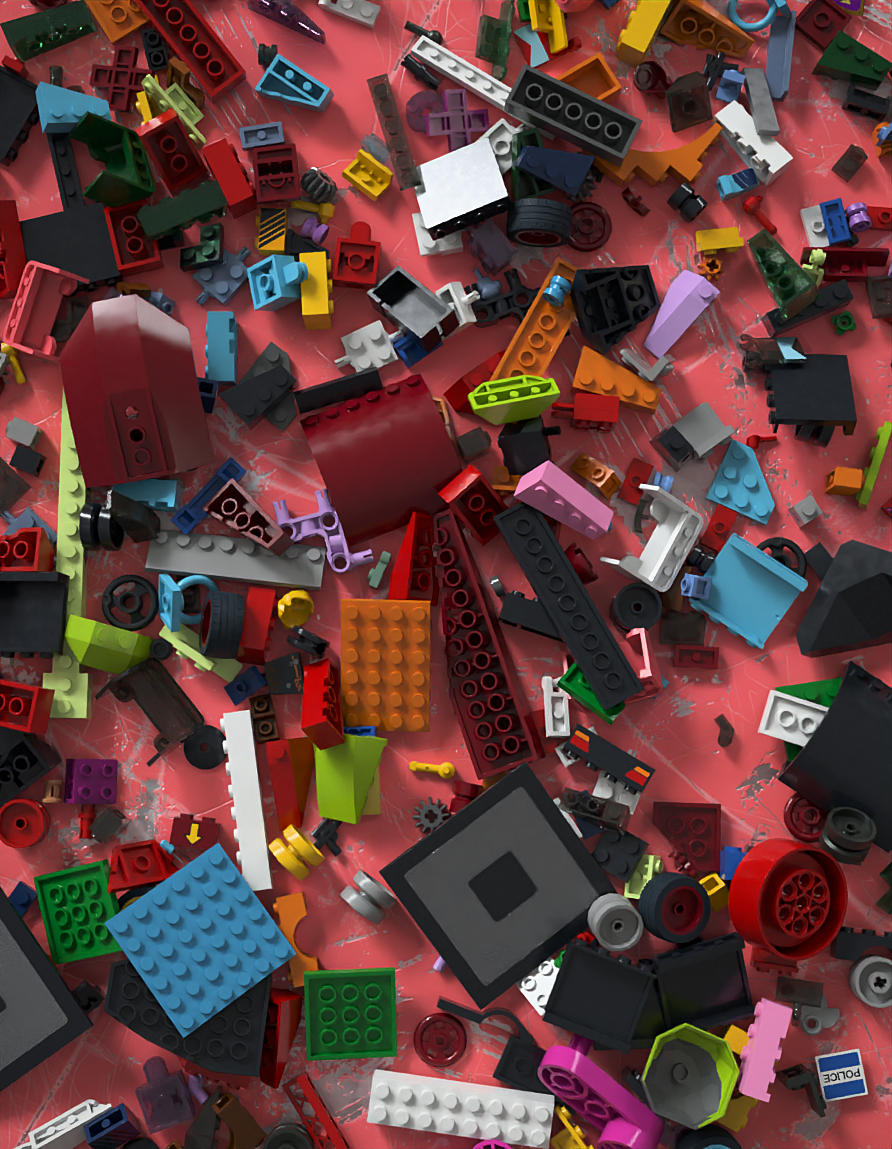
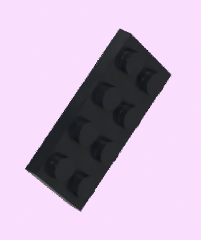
(520, 1066)

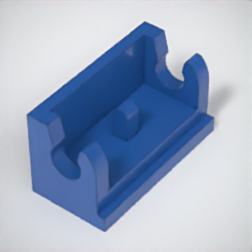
(410, 352)

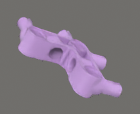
(313, 525)

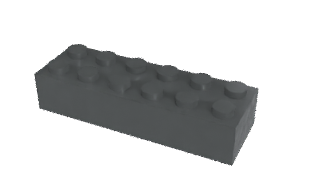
(572, 115)

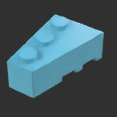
(293, 86)
(63, 108)
(222, 347)
(153, 493)

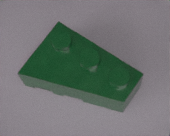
(853, 63)
(522, 184)

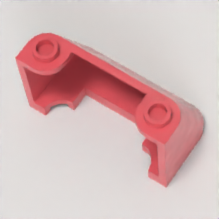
(642, 660)

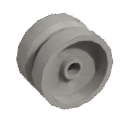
(366, 900)
(615, 922)
(862, 979)

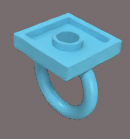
(754, 27)
(172, 601)

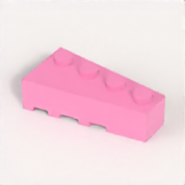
(564, 500)
(763, 1049)

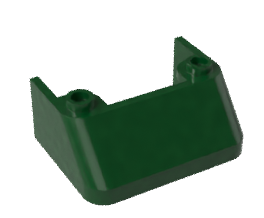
(125, 159)

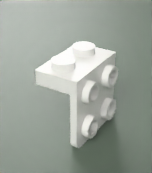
(538, 984)

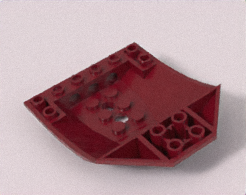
(142, 359)

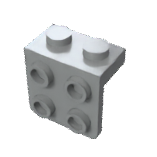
(660, 369)
(704, 430)

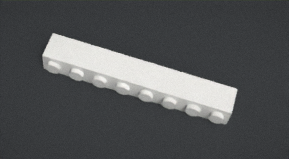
(248, 799)

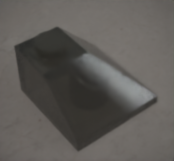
(688, 101)

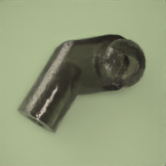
(726, 731)

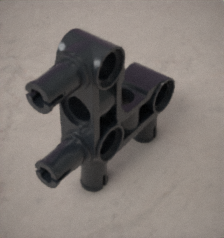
(505, 304)

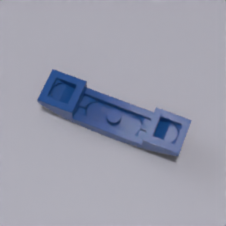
(191, 514)

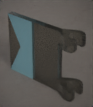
(773, 350)

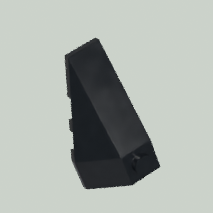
(24, 764)

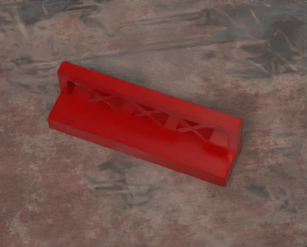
(320, 1109)

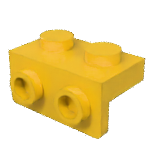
(368, 175)
(718, 239)

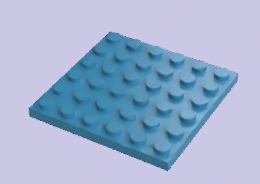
(200, 939)

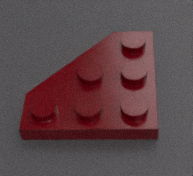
(692, 830)

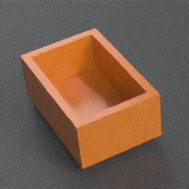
(593, 78)

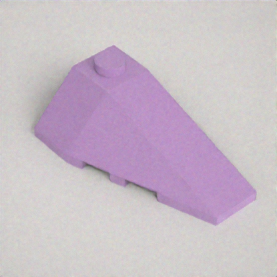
(681, 307)

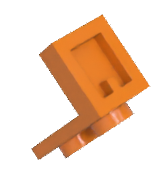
(597, 474)

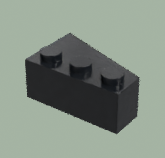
(259, 395)

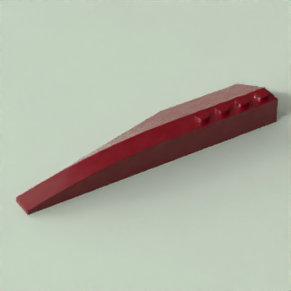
(480, 667)

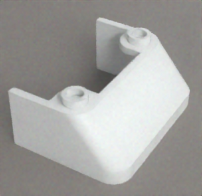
(668, 544)

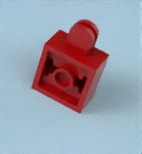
(358, 259)
(589, 412)

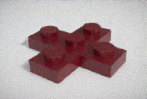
(120, 78)

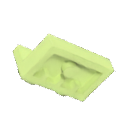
(647, 868)

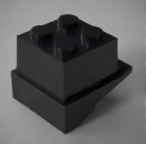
(526, 444)

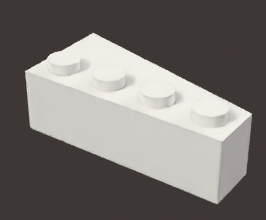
(755, 150)

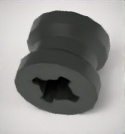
(267, 53)

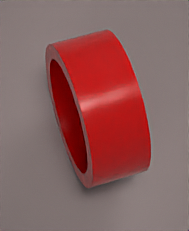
(788, 898)

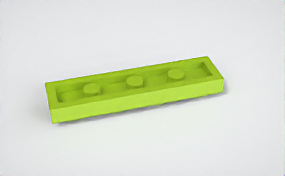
(876, 455)

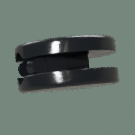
(309, 642)

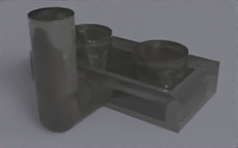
(799, 993)

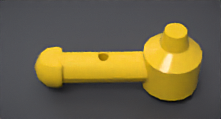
(324, 210)
(12, 352)
(445, 770)

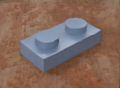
(261, 136)

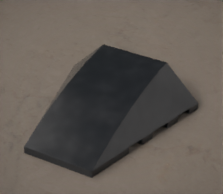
(612, 302)

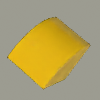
(716, 890)

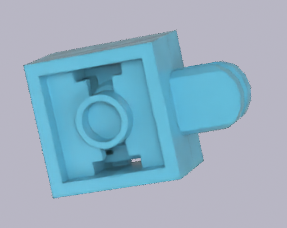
(276, 282)

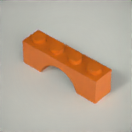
(290, 910)

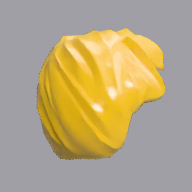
(295, 608)

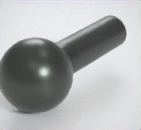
(433, 35)

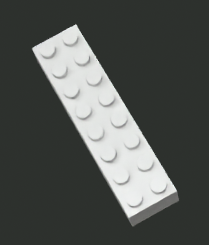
(461, 1108)

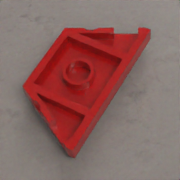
(139, 866)

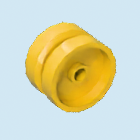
(293, 855)

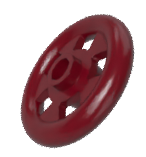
(604, 223)
(796, 829)
(427, 1024)

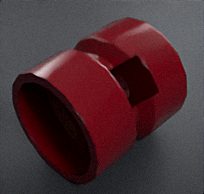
(464, 794)

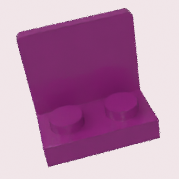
(91, 781)

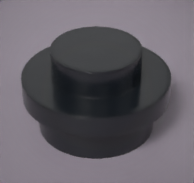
(161, 649)

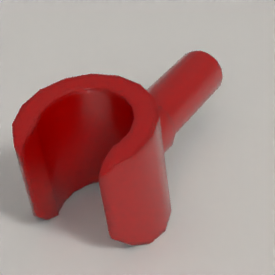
(753, 441)

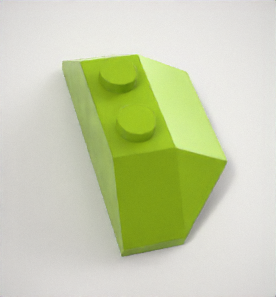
(513, 398)
(105, 645)

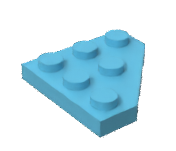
(742, 484)

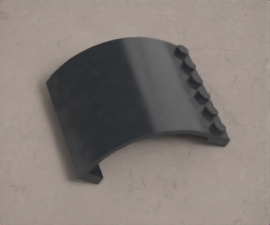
(850, 754)

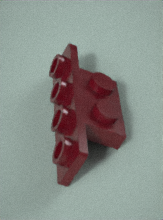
(847, 262)

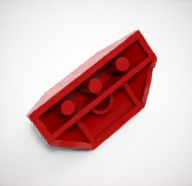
(458, 393)

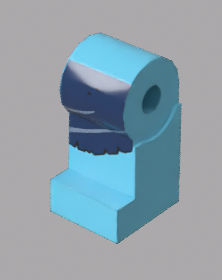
(736, 184)

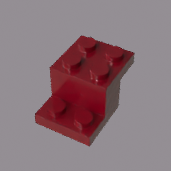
(276, 174)

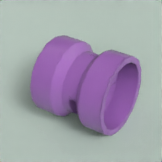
(858, 217)
(314, 230)

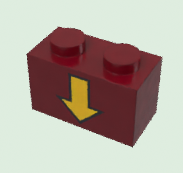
(193, 832)

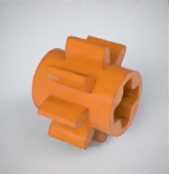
(716, 267)

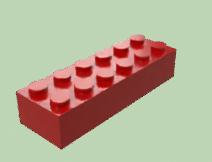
(194, 44)

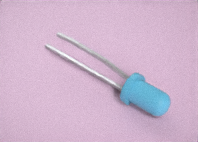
(169, 848)

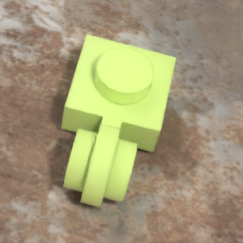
(816, 258)

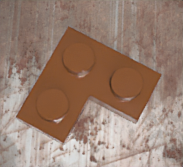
(180, 73)

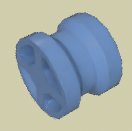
(663, 481)

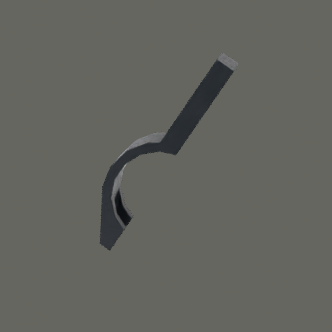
(477, 1016)

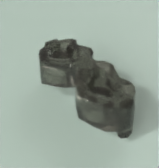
(639, 516)

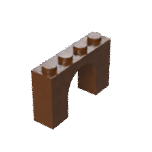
(243, 1129)

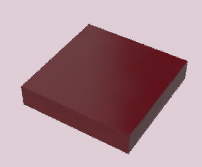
(821, 21)

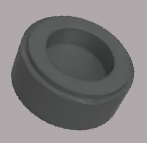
(497, 586)

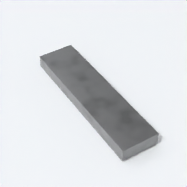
(760, 102)

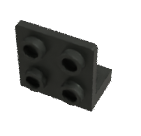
(800, 1077)

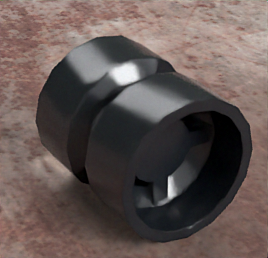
(687, 202)

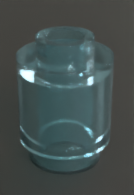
(376, 147)

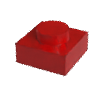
(15, 65)

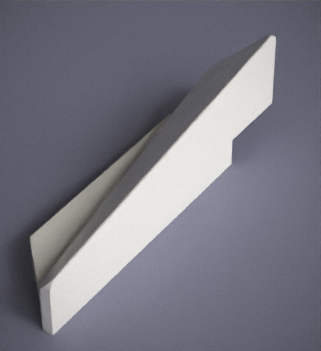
(67, 1129)

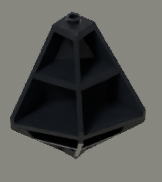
(851, 603)

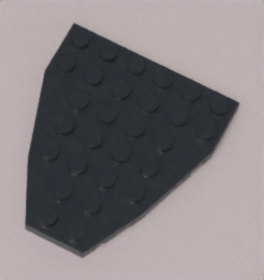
(223, 1044)

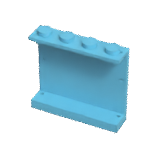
(748, 591)

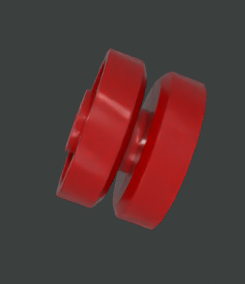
(35, 818)

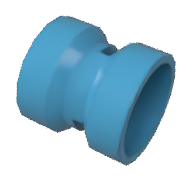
(558, 289)

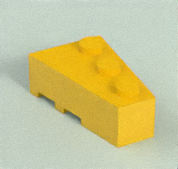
(316, 291)

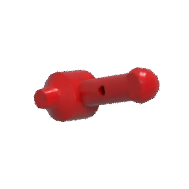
(752, 207)

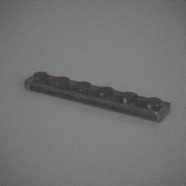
(393, 132)

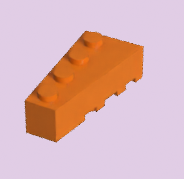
(604, 377)

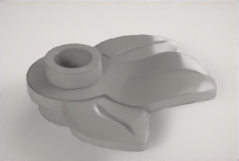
(823, 1017)

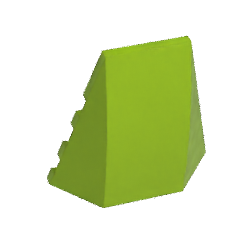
(346, 775)

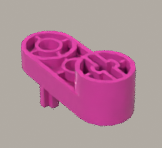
(599, 1098)

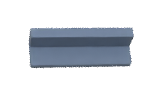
(780, 55)

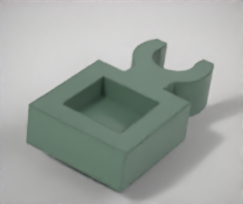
(376, 575)

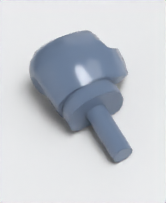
(487, 288)

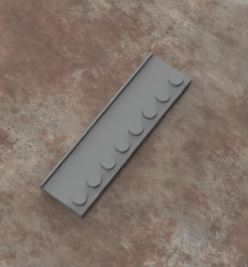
(235, 560)

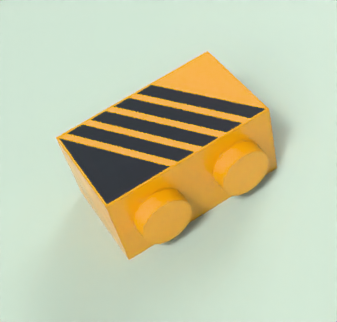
(272, 231)

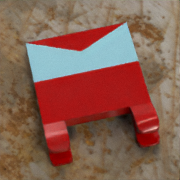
(536, 45)

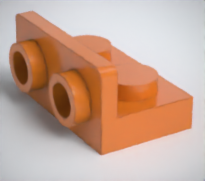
(503, 482)

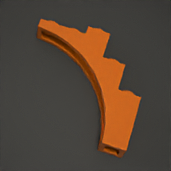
(654, 167)

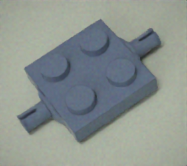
(223, 279)
(28, 519)

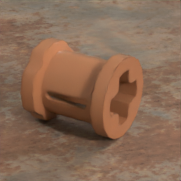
(48, 789)

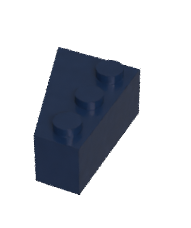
(555, 168)

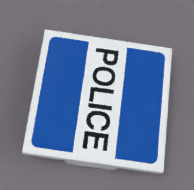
(841, 1075)

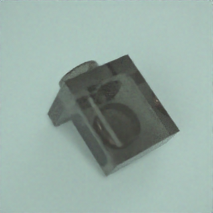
(850, 162)

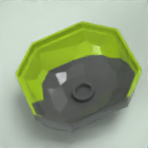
(690, 1076)

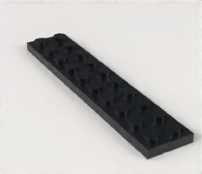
(568, 605)

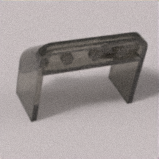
(161, 701)

